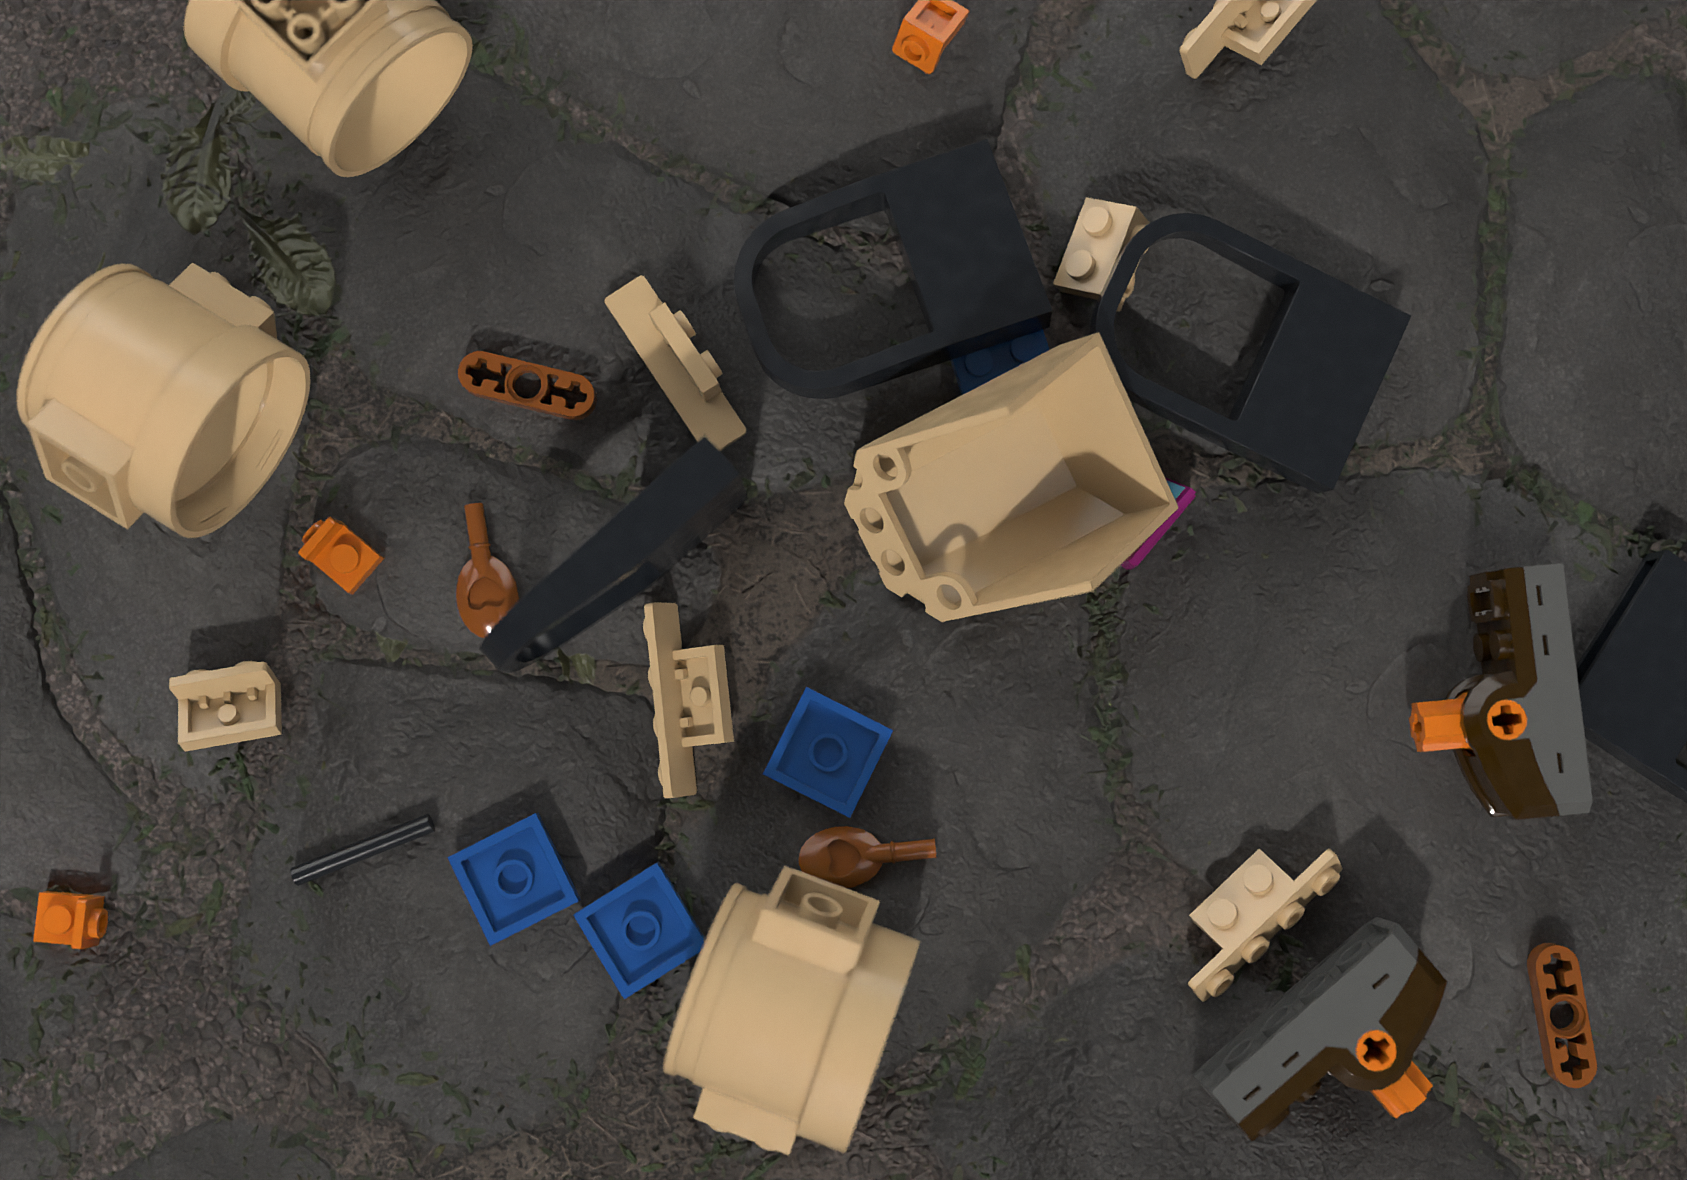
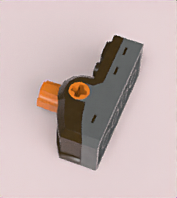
(1522, 718)
(1347, 1018)

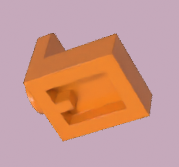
(928, 31)
(339, 553)
(70, 919)

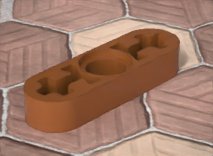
(496, 364)
(1555, 1052)

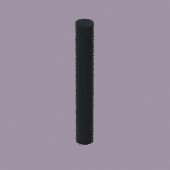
(362, 849)

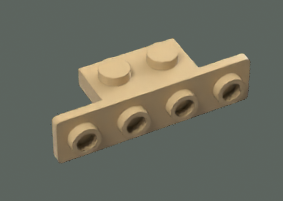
(1243, 26)
(675, 363)
(687, 697)
(1251, 910)

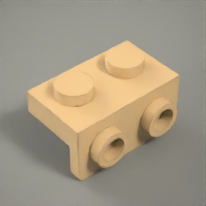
(1095, 245)
(227, 705)

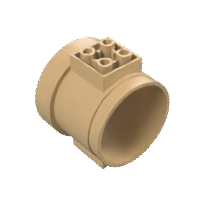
(337, 73)
(162, 397)
(789, 1012)

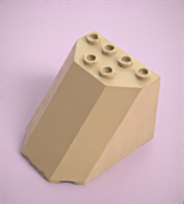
(1012, 488)

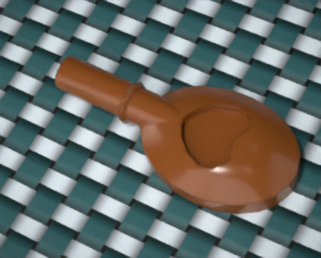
(485, 583)
(854, 856)

